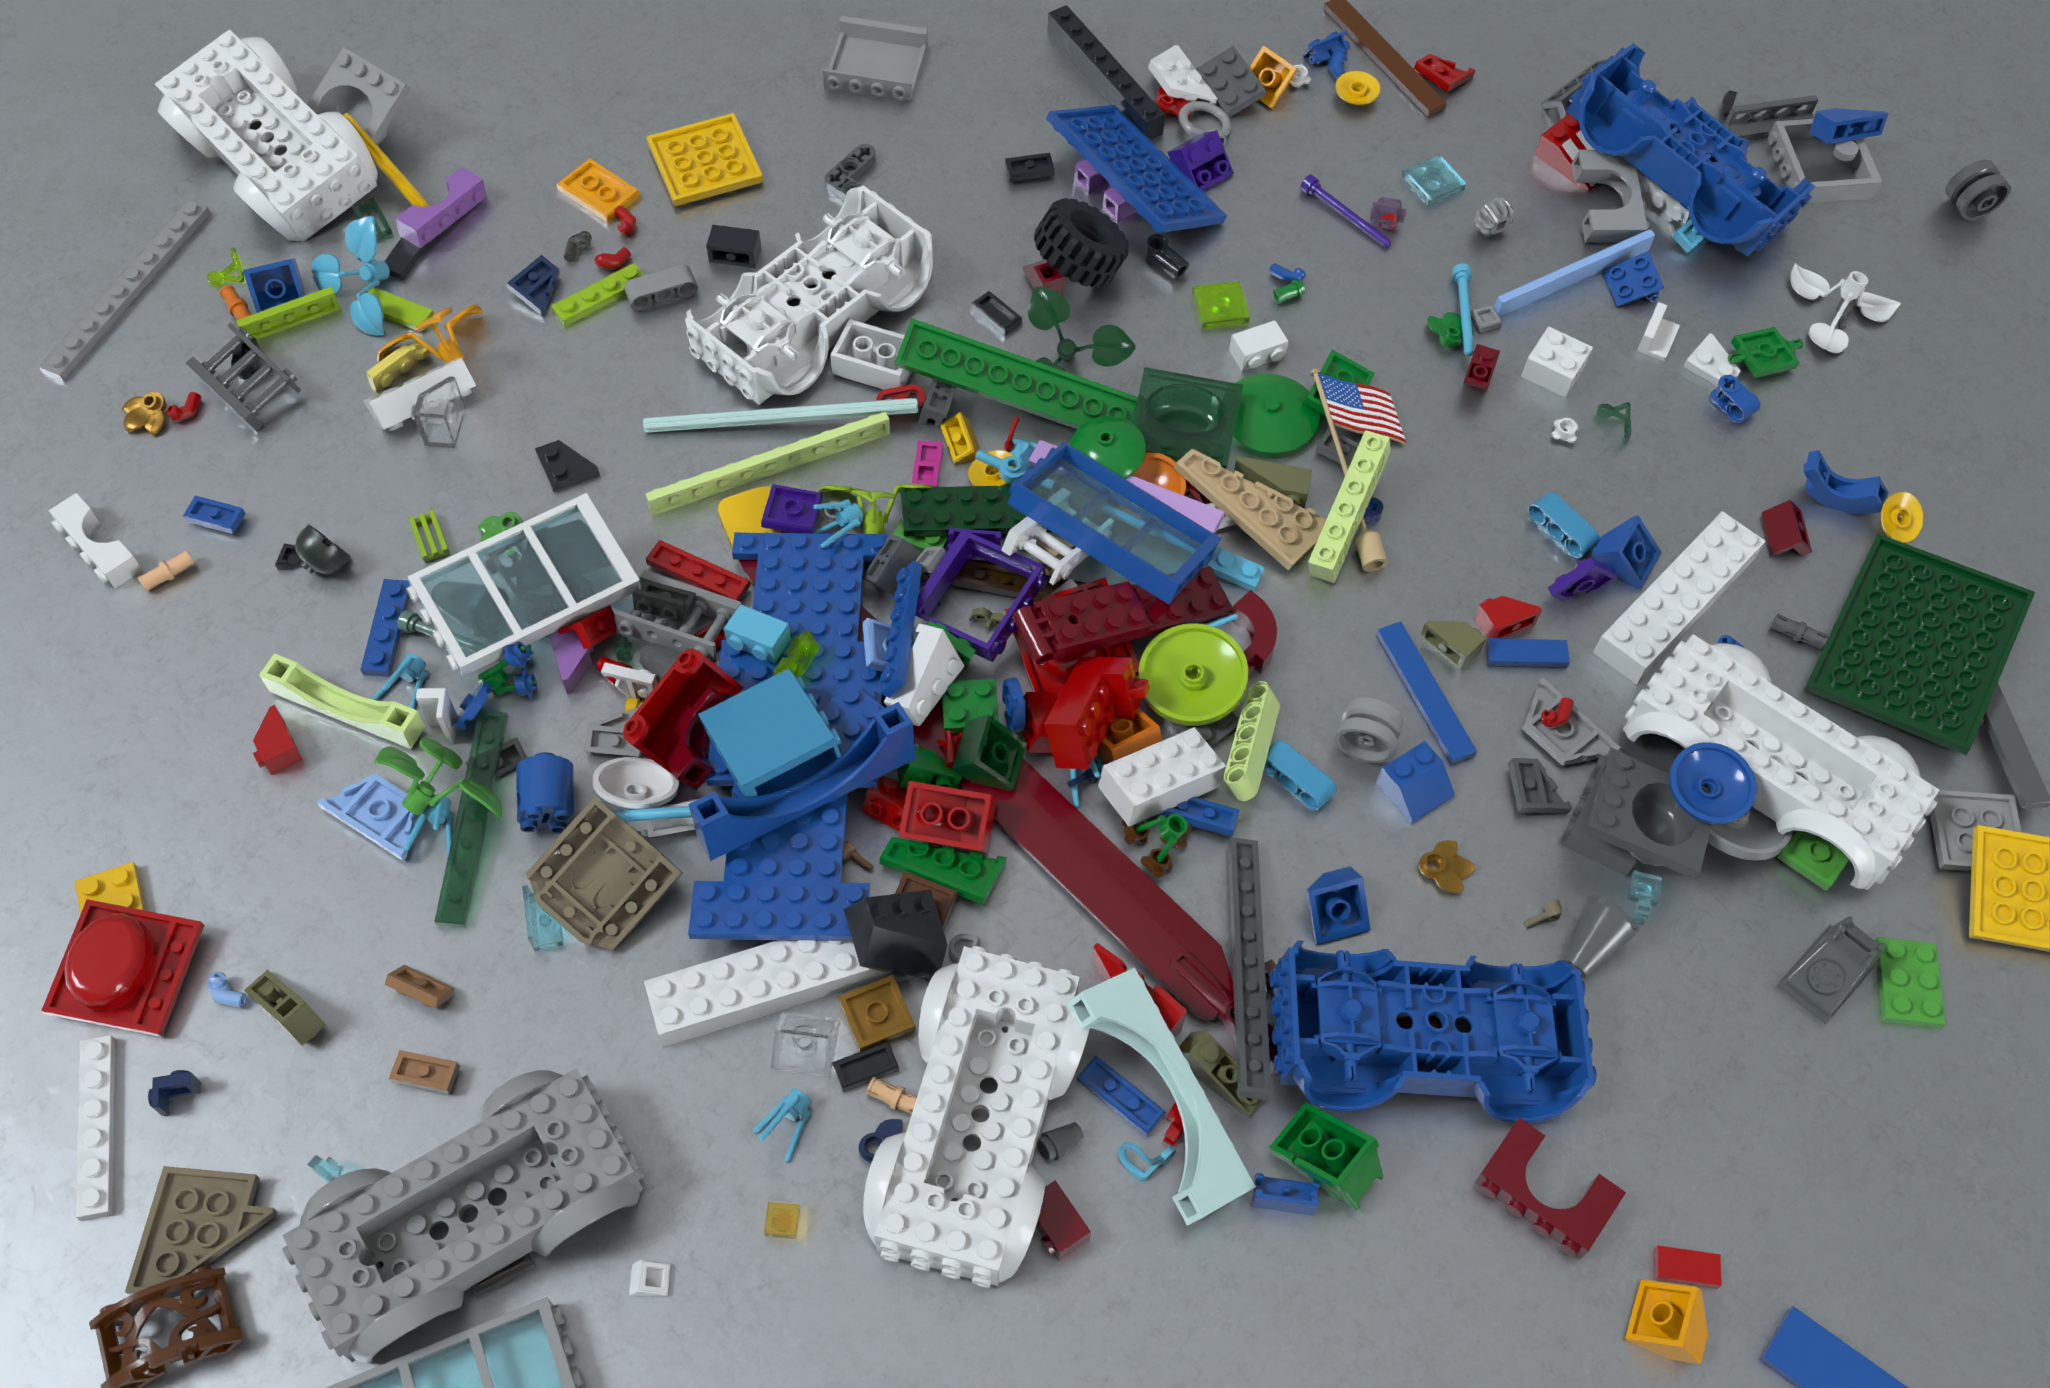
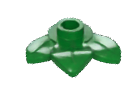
(1448, 328)

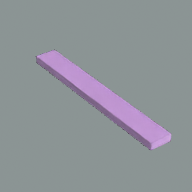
(1202, 514)

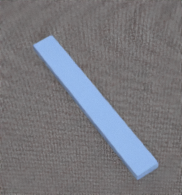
(1573, 273)

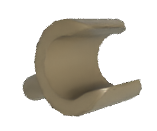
(1552, 913)

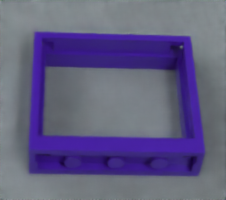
(948, 569)

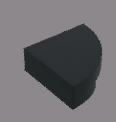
(1728, 101)
(287, 558)

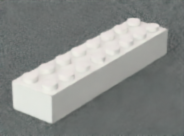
(1678, 597)
(752, 985)

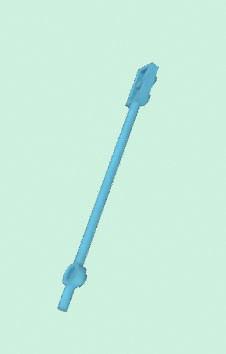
(1223, 563)

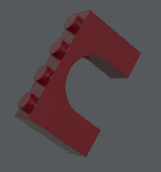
(1571, 1227)

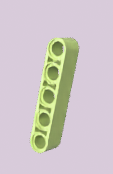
(1252, 741)

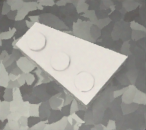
(929, 673)

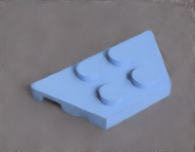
(374, 811)

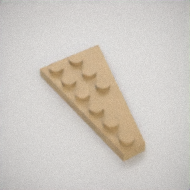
(1261, 512)

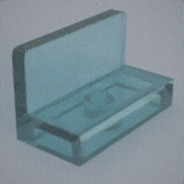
(542, 928)

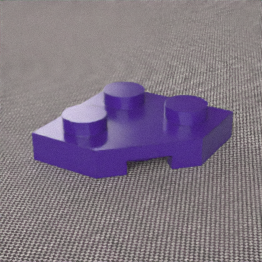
(1587, 576)

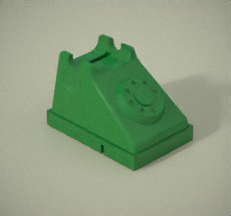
(1330, 1153)

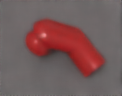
(627, 221)
(189, 409)
(1559, 717)

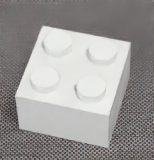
(1556, 362)

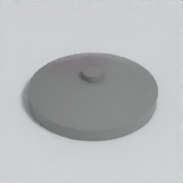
(1749, 837)

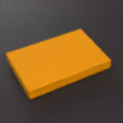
(598, 190)

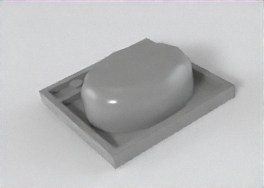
(362, 92)

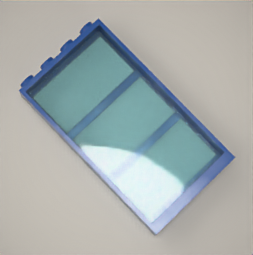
(1114, 521)

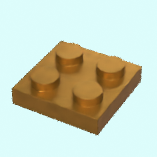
(876, 1013)

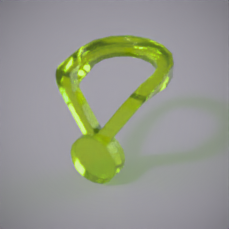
(216, 278)

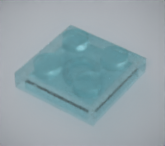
(1433, 180)

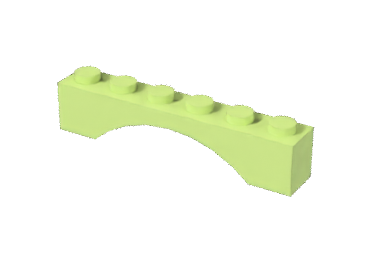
(380, 718)

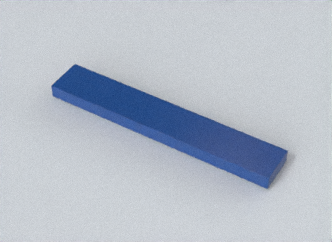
(1426, 693)

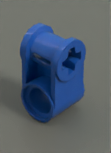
(1735, 402)

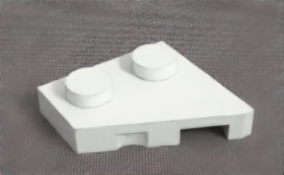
(1711, 361)
(630, 681)

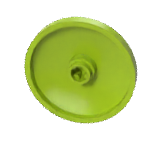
(1194, 674)

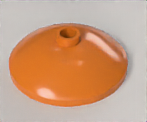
(1160, 471)

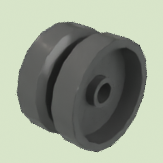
(1978, 189)

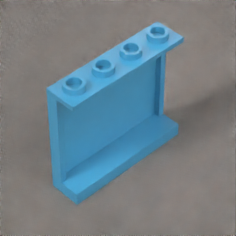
(768, 730)

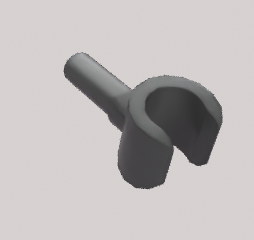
(1848, 309)

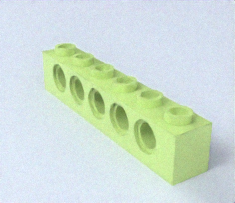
(1349, 506)

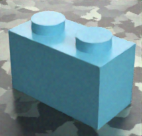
(757, 633)

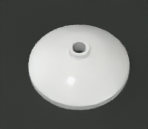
(634, 783)

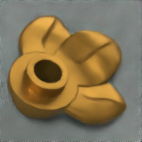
(145, 413)
(1450, 867)

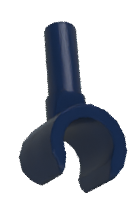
(1087, 775)

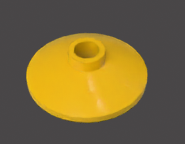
(1357, 87)
(985, 475)
(1902, 517)

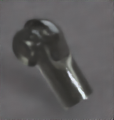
(576, 243)

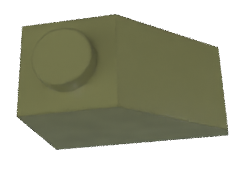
(1453, 641)

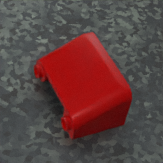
(682, 684)

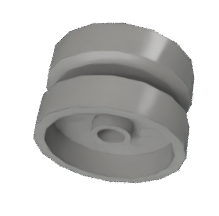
(1369, 730)

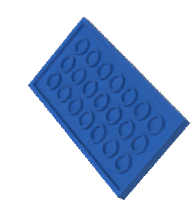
(1136, 168)

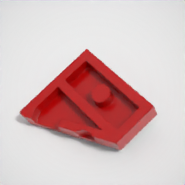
(1442, 72)

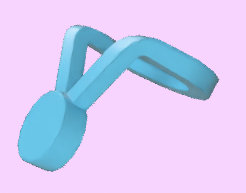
(1162, 1159)

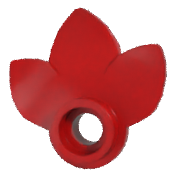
(1170, 104)

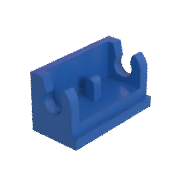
(1285, 1195)

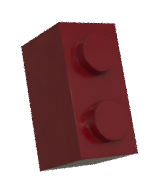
(1060, 1223)

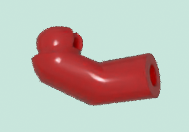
(612, 261)

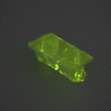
(800, 655)

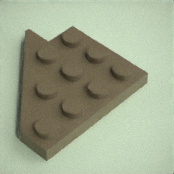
(194, 1222)

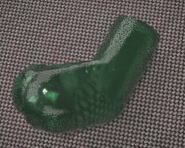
(622, 650)

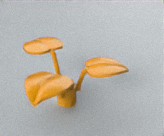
(446, 349)

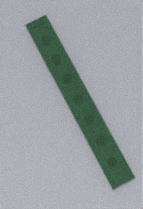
(471, 821)

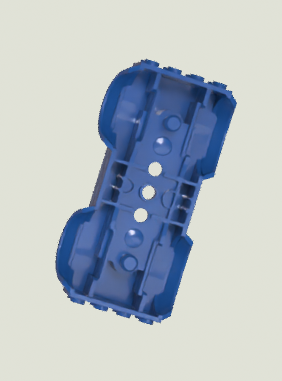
(1684, 154)

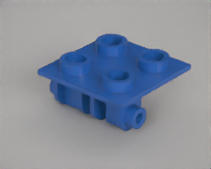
(1634, 280)

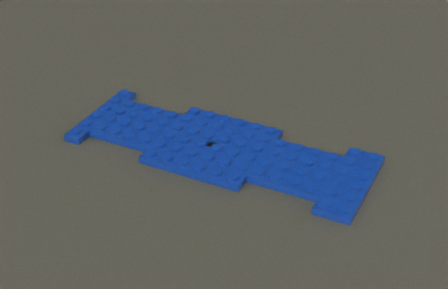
(792, 876)

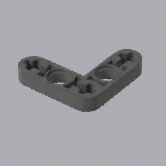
(848, 178)

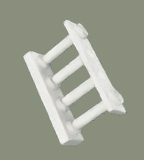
(1028, 529)

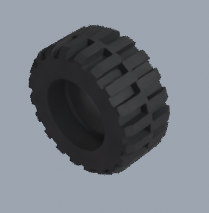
(1081, 242)

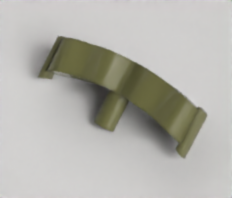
(987, 616)

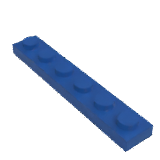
(901, 630)

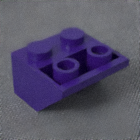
(1202, 159)

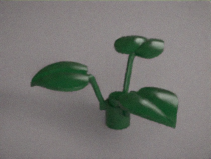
(1050, 308)

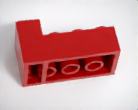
(1087, 706)

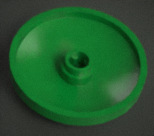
(1273, 417)

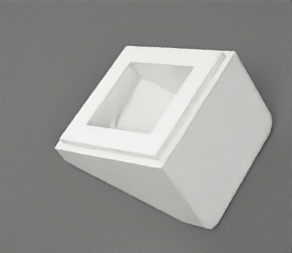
(649, 1279)

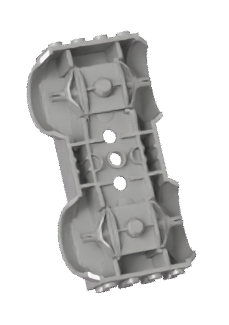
(368, 1236)

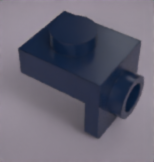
(174, 1085)

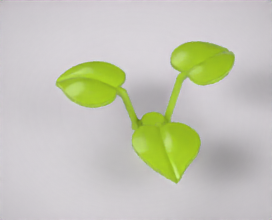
(873, 520)

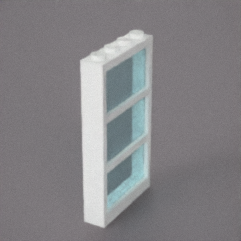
(522, 584)

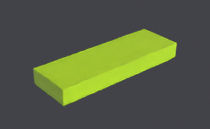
(401, 310)

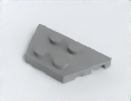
(1569, 743)

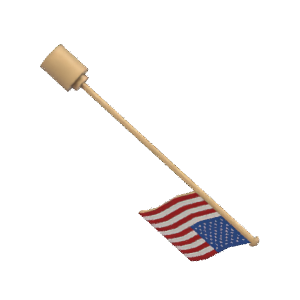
(1360, 409)

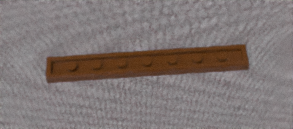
(1385, 56)

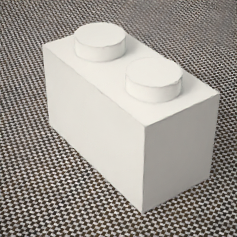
(1258, 346)

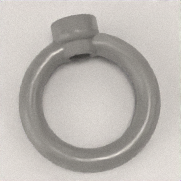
(1207, 107)

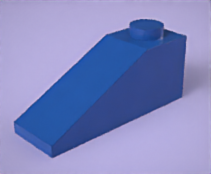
(1847, 124)

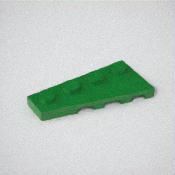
(965, 873)

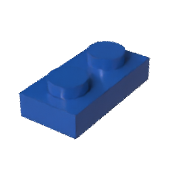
(214, 514)

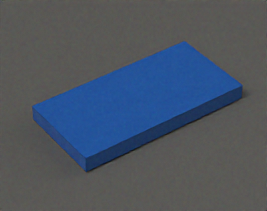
(1818, 1359)

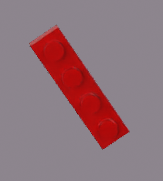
(697, 571)

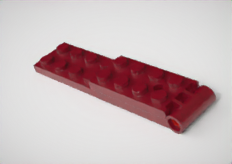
(1115, 616)

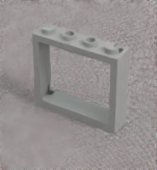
(1867, 176)

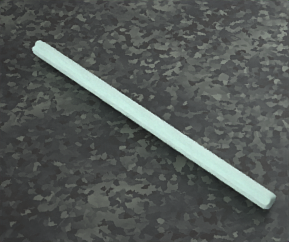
(779, 415)

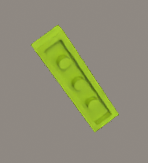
(595, 296)
(290, 313)

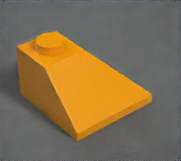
(1273, 73)
(1669, 1321)

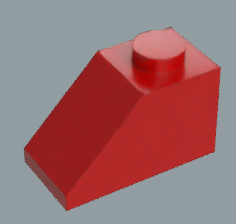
(1505, 616)
(275, 744)

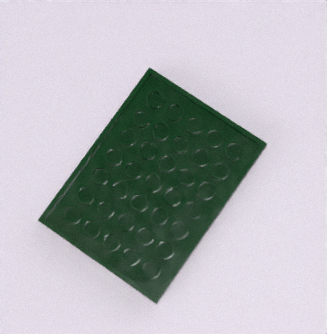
(1921, 643)

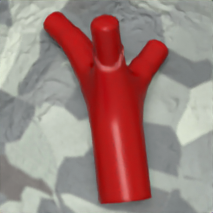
(950, 748)

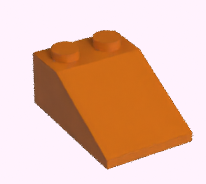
(1128, 736)

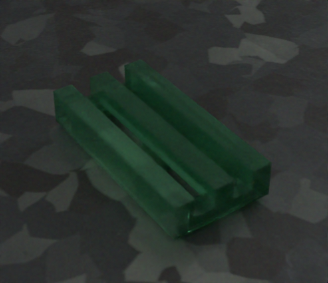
(366, 208)

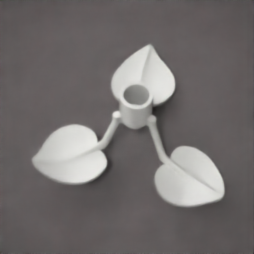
(1871, 306)

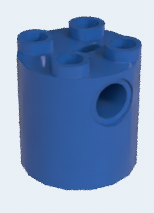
(545, 793)

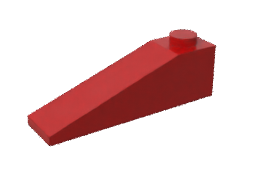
(1170, 1010)

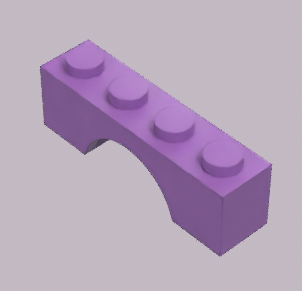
(423, 224)

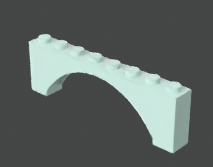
(1212, 1166)

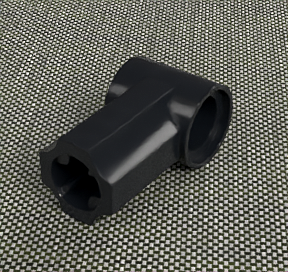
(1160, 254)

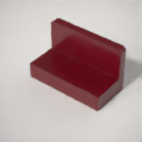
(1786, 529)

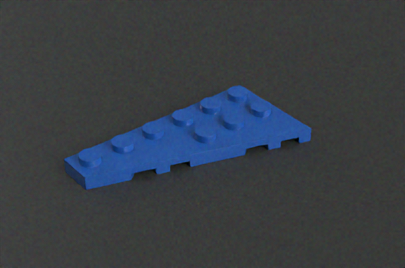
(849, 715)

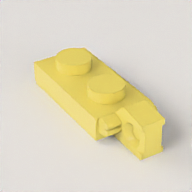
(395, 364)

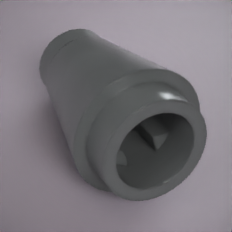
(1058, 1141)

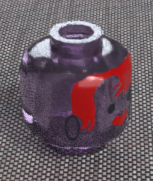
(1387, 213)

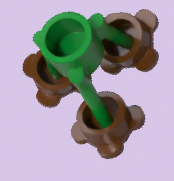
(1172, 831)

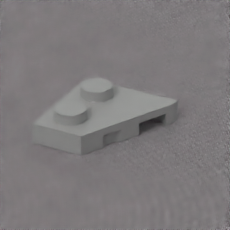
(607, 737)

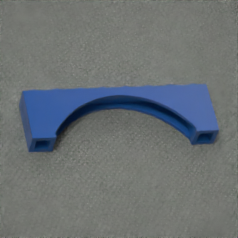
(732, 822)

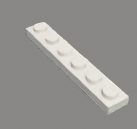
(95, 1128)

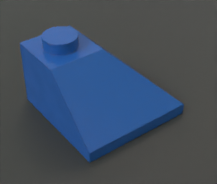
(1629, 551)
(1338, 905)

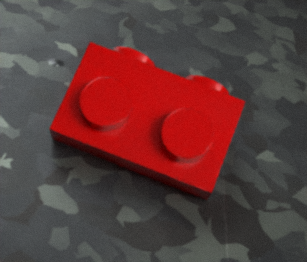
(886, 802)

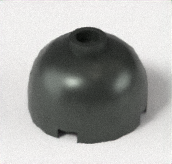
(319, 552)

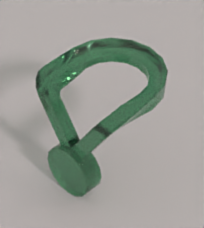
(1608, 410)

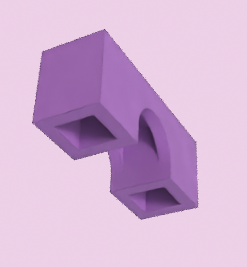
(1090, 181)

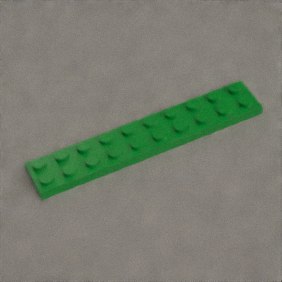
(1009, 377)

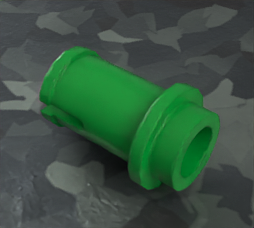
(1289, 291)

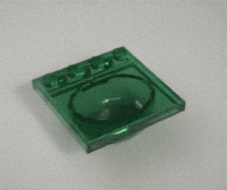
(1186, 414)

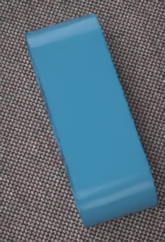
(1564, 525)
(1298, 775)

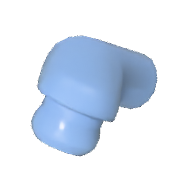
(222, 993)

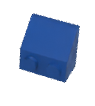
(274, 284)
(1416, 782)

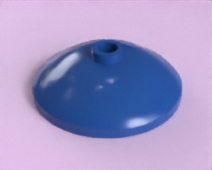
(1720, 771)

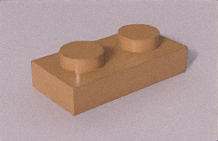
(419, 986)
(424, 1072)

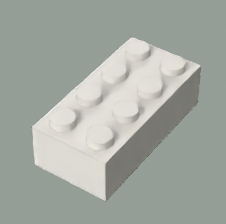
(1161, 776)

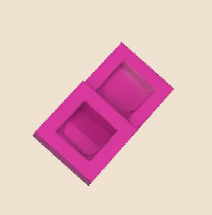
(927, 463)

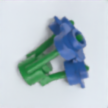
(514, 655)

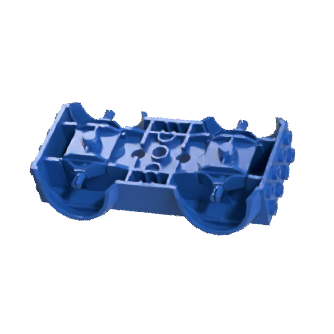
(1349, 1054)

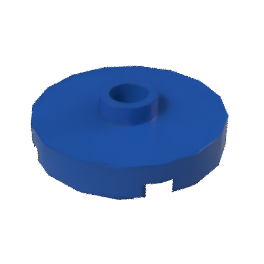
(472, 704)
(1015, 704)

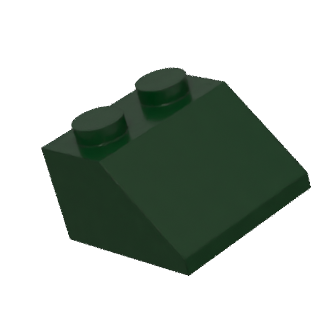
(989, 753)

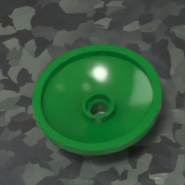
(1120, 454)

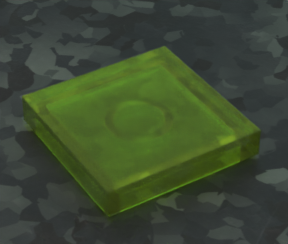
(1220, 304)

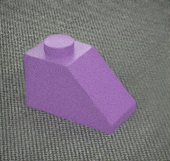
(571, 658)

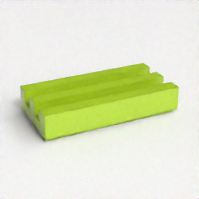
(423, 519)

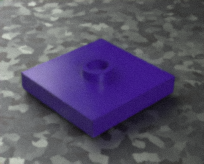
(791, 509)

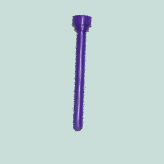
(1312, 187)

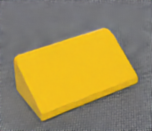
(960, 439)

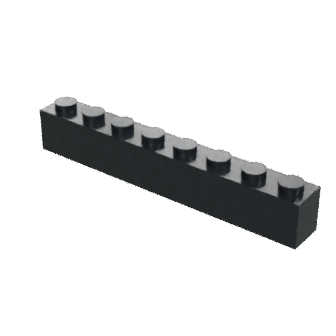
(1105, 71)

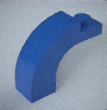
(1842, 493)

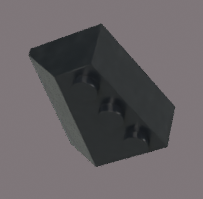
(898, 933)

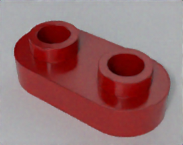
(903, 392)

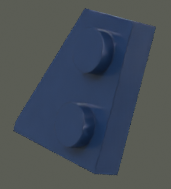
(535, 284)

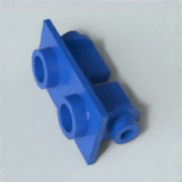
(1319, 49)

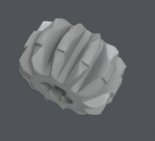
(1494, 216)

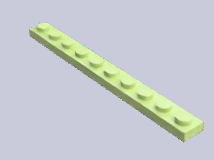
(767, 463)

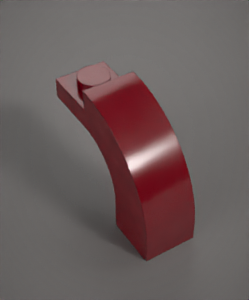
(1260, 626)
(688, 742)

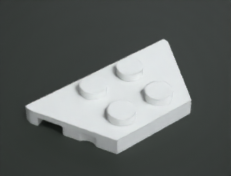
(1180, 77)

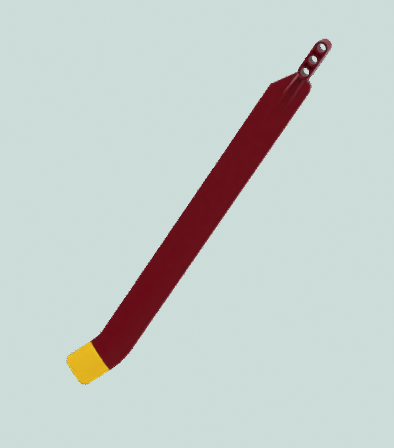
(1073, 851)

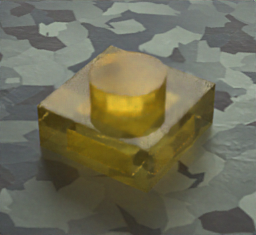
(782, 1220)

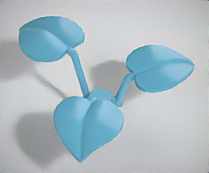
(361, 240)

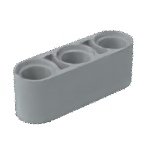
(661, 288)

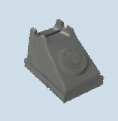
(1832, 969)

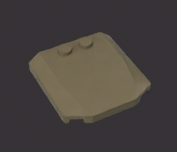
(600, 877)

